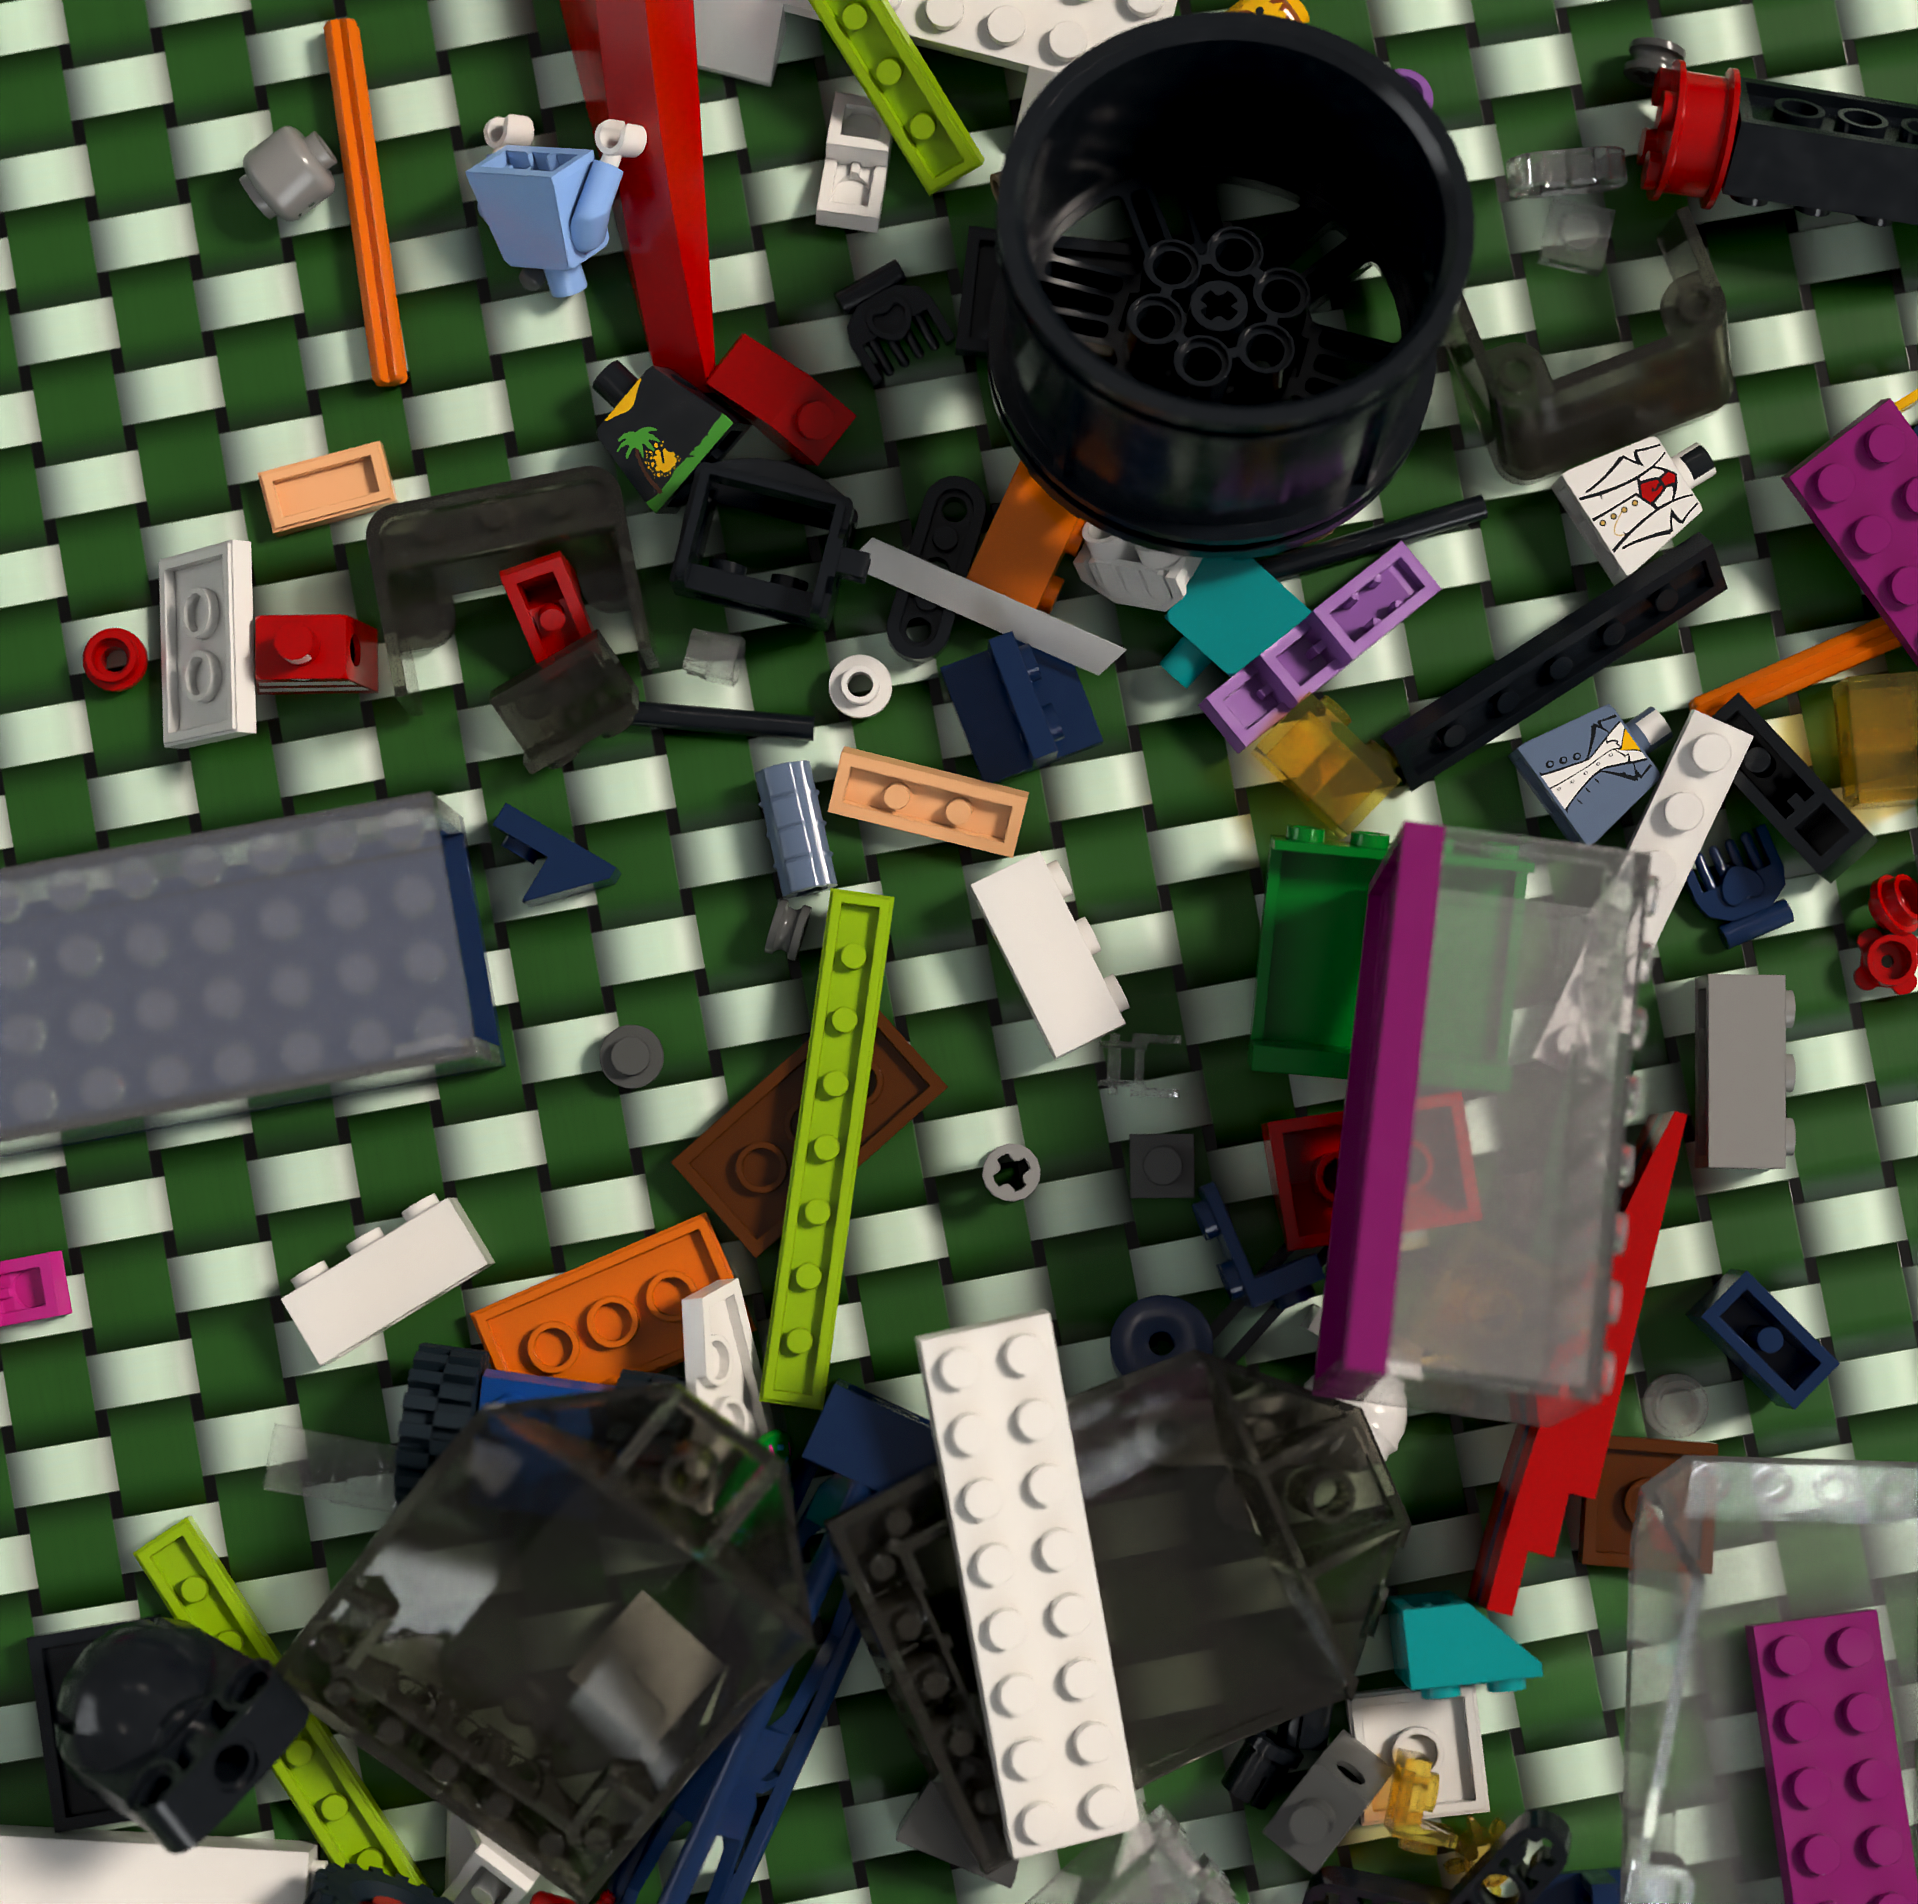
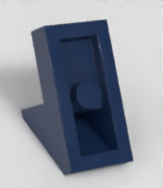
(567, 867)

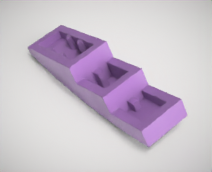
(1319, 646)

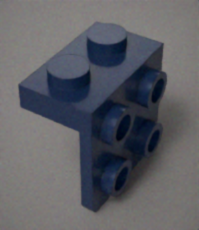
(1283, 1284)

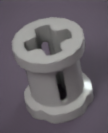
(1016, 1153)

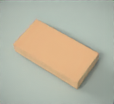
(327, 488)

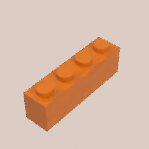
(1027, 545)

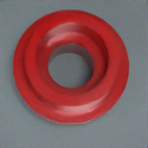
(99, 649)
(1895, 903)

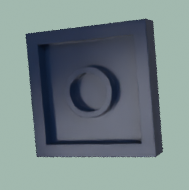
(1019, 708)

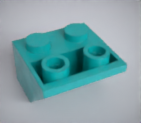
(1449, 1644)

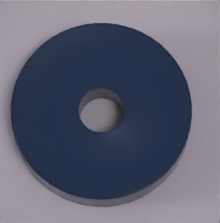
(1155, 1320)

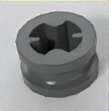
(1648, 56)
(788, 929)

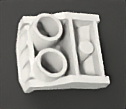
(1132, 572)

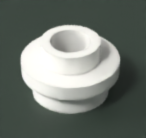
(863, 706)

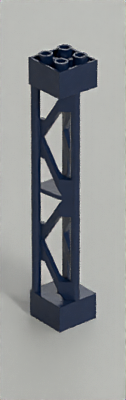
(869, 1449)

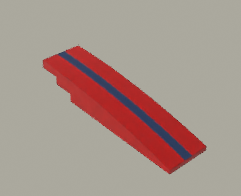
(1570, 1455)

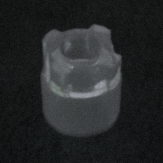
(715, 656)

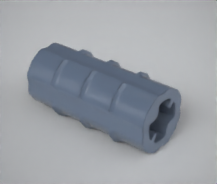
(796, 829)

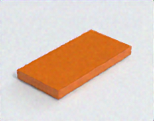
(608, 1311)

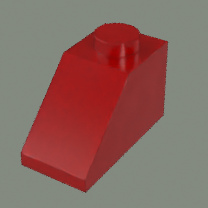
(780, 400)

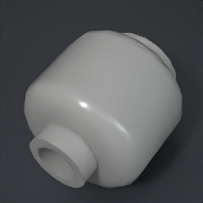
(288, 173)

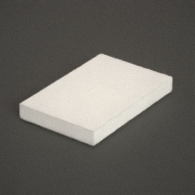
(207, 645)

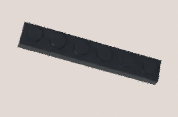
(1555, 661)

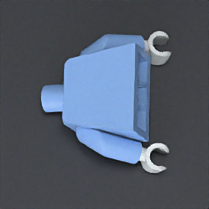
(551, 202)

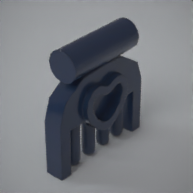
(1740, 894)

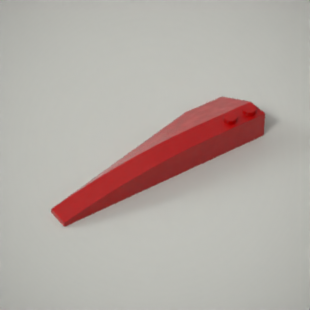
(642, 69)

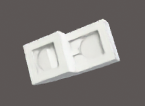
(854, 165)

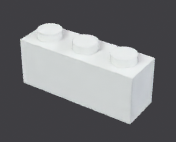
(1050, 953)
(386, 1278)

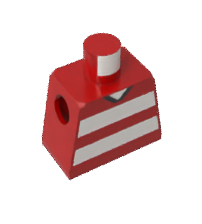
(314, 655)

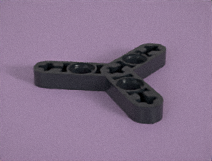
(1502, 1858)

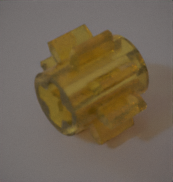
(1467, 1851)

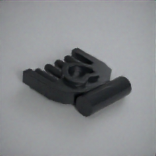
(886, 313)

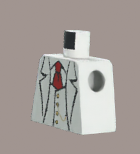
(1633, 501)

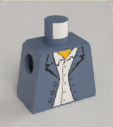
(1592, 769)

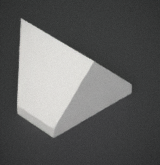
(481, 1869)

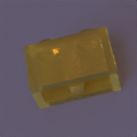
(1878, 739)
(1327, 764)

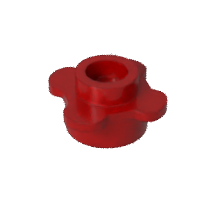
(1904, 958)

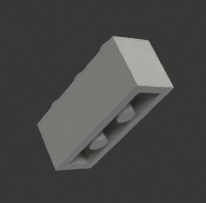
(1743, 1071)

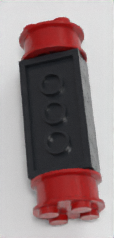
(1780, 146)

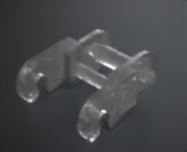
(1137, 1086)

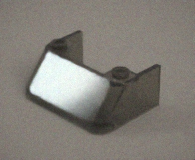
(1550, 425)
(462, 540)

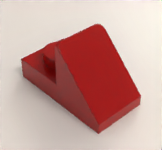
(547, 603)

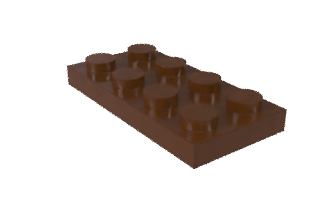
(748, 1153)

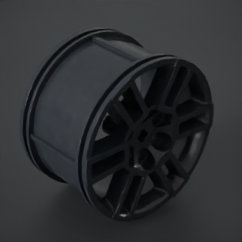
(1256, 450)

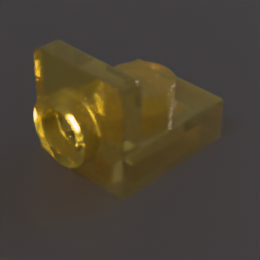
(1411, 1793)

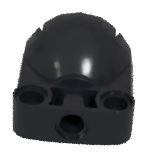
(173, 1726)

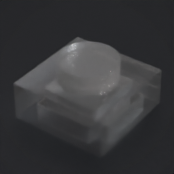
(1576, 236)

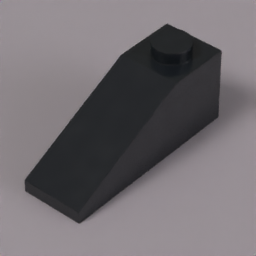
(1795, 796)

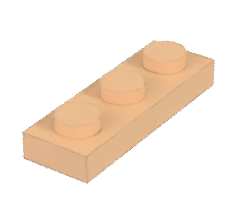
(928, 801)

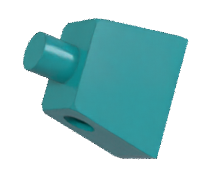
(1228, 618)

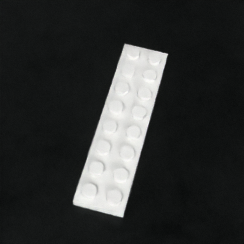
(1028, 1582)

